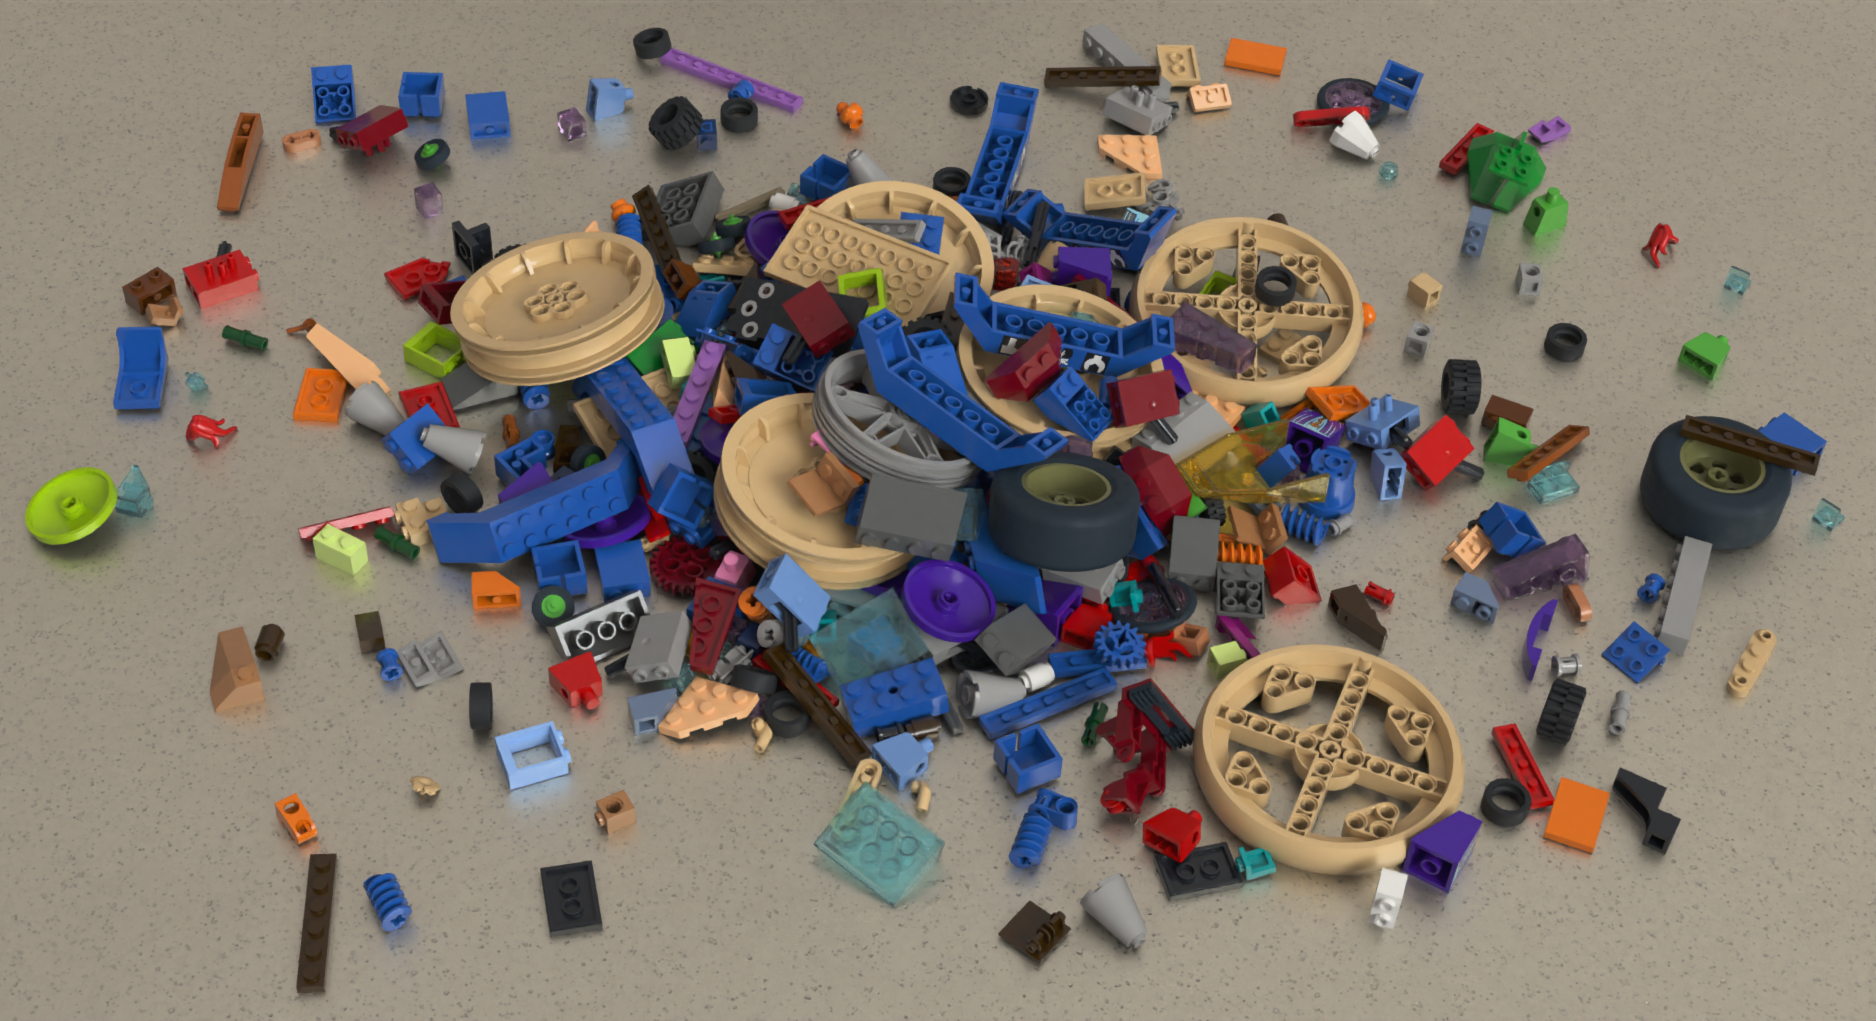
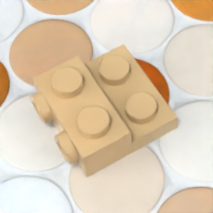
(413, 517)

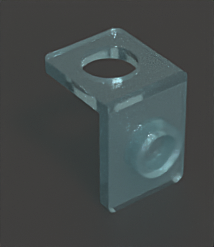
(1737, 280)
(1828, 515)

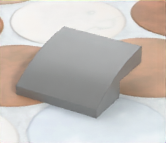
(429, 660)

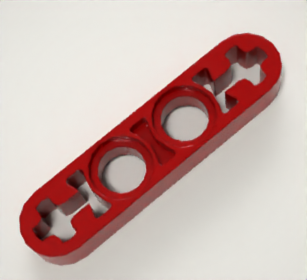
(1327, 116)

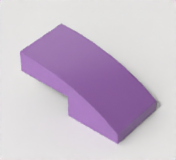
(1550, 130)

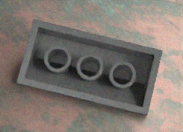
(600, 629)

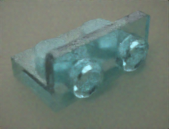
(1553, 483)

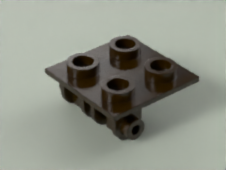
(1035, 931)

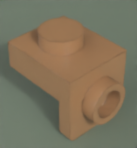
(164, 314)

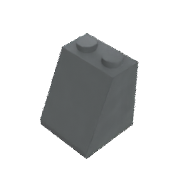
(1194, 552)
(1015, 640)

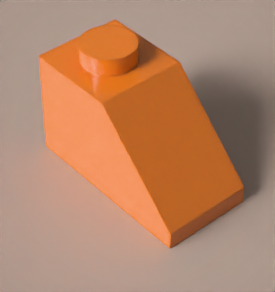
(494, 591)

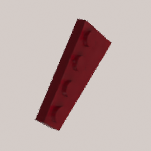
(712, 618)

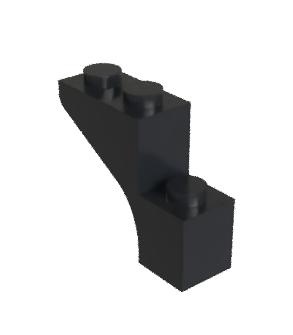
(1644, 800)

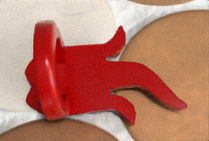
(1658, 241)
(207, 428)
(1162, 647)

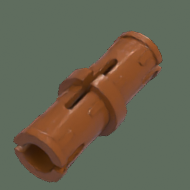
(510, 433)

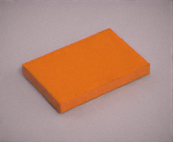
(1255, 56)
(321, 395)
(1338, 401)
(1576, 815)

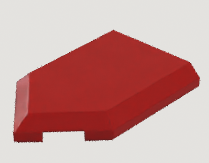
(408, 278)

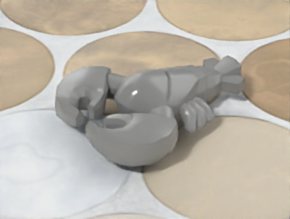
(1162, 191)

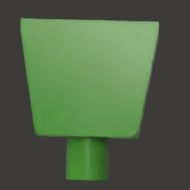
(1547, 213)
(1705, 354)
(1507, 443)

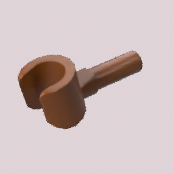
(307, 325)

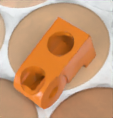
(296, 819)

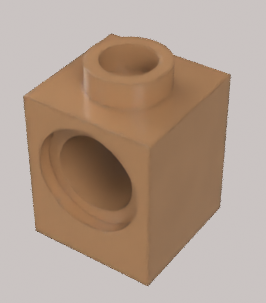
(615, 812)

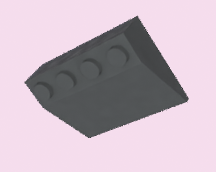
(689, 207)
(910, 517)

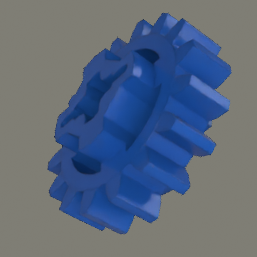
(1107, 644)

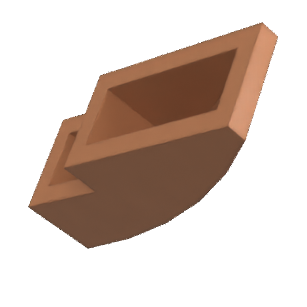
(1193, 637)

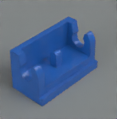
(1278, 465)

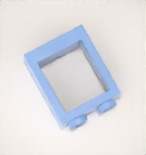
(527, 739)

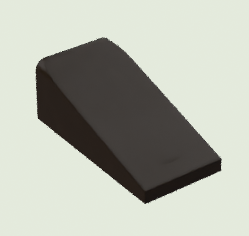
(370, 631)

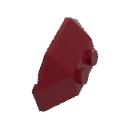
(1028, 368)
(1159, 485)

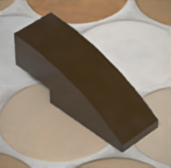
(567, 441)

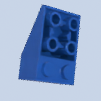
(333, 93)
(706, 306)
(937, 354)
(805, 371)
(1074, 405)

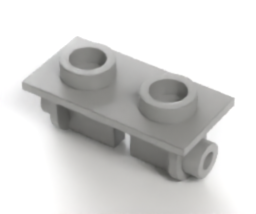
(734, 657)

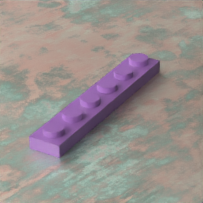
(698, 388)

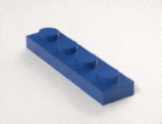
(1084, 662)

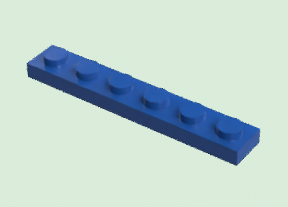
(1047, 703)

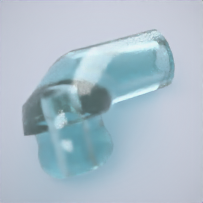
(794, 192)

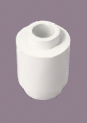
(783, 202)
(1036, 676)

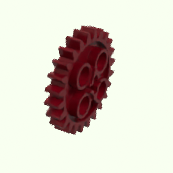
(680, 563)

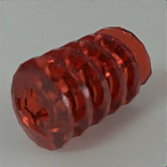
(1005, 273)

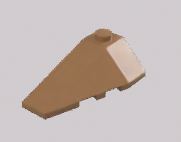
(234, 673)

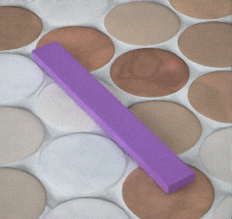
(729, 78)

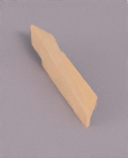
(348, 361)
(723, 387)

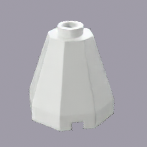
(1355, 137)

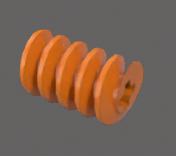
(1240, 555)
(753, 607)

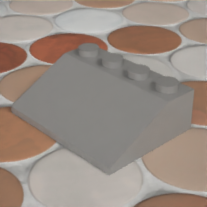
(1195, 427)

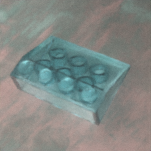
(869, 639)
(880, 844)

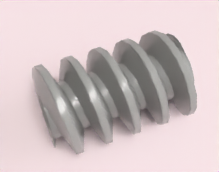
(771, 633)

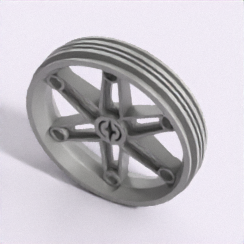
(866, 452)

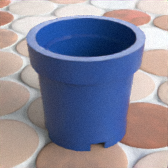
(1341, 490)

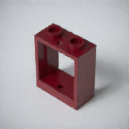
(436, 298)

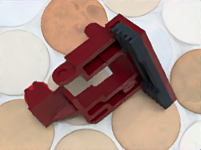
(1165, 729)

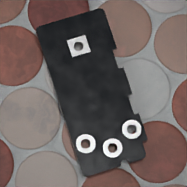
(767, 309)

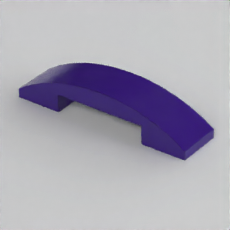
(1531, 654)

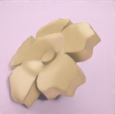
(424, 785)

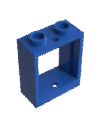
(1403, 95)
(755, 391)

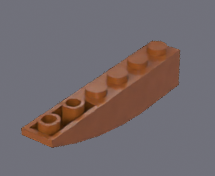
(240, 160)

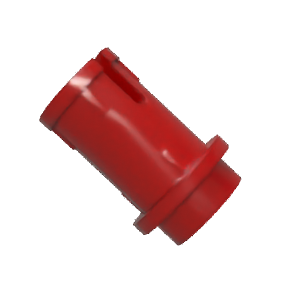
(1379, 593)

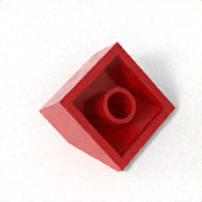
(1290, 578)

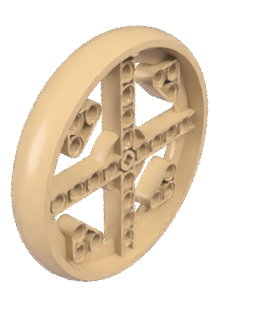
(1191, 257)
(1327, 758)

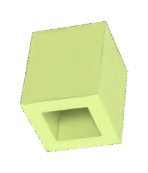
(1225, 658)

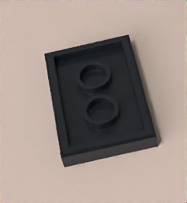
(1201, 873)
(571, 898)

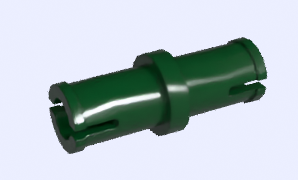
(245, 338)
(396, 542)
(1097, 717)

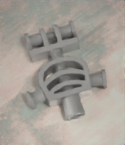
(1017, 250)

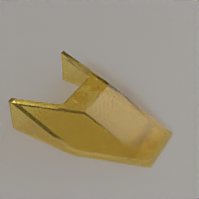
(1229, 473)

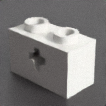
(1387, 898)

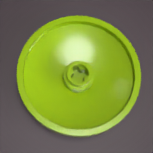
(71, 505)

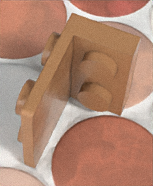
(825, 487)
(1263, 530)

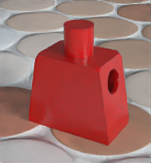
(1083, 624)
(577, 681)
(1173, 833)

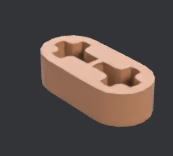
(301, 141)
(1577, 603)

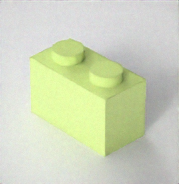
(677, 360)
(340, 549)

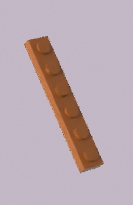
(1547, 452)

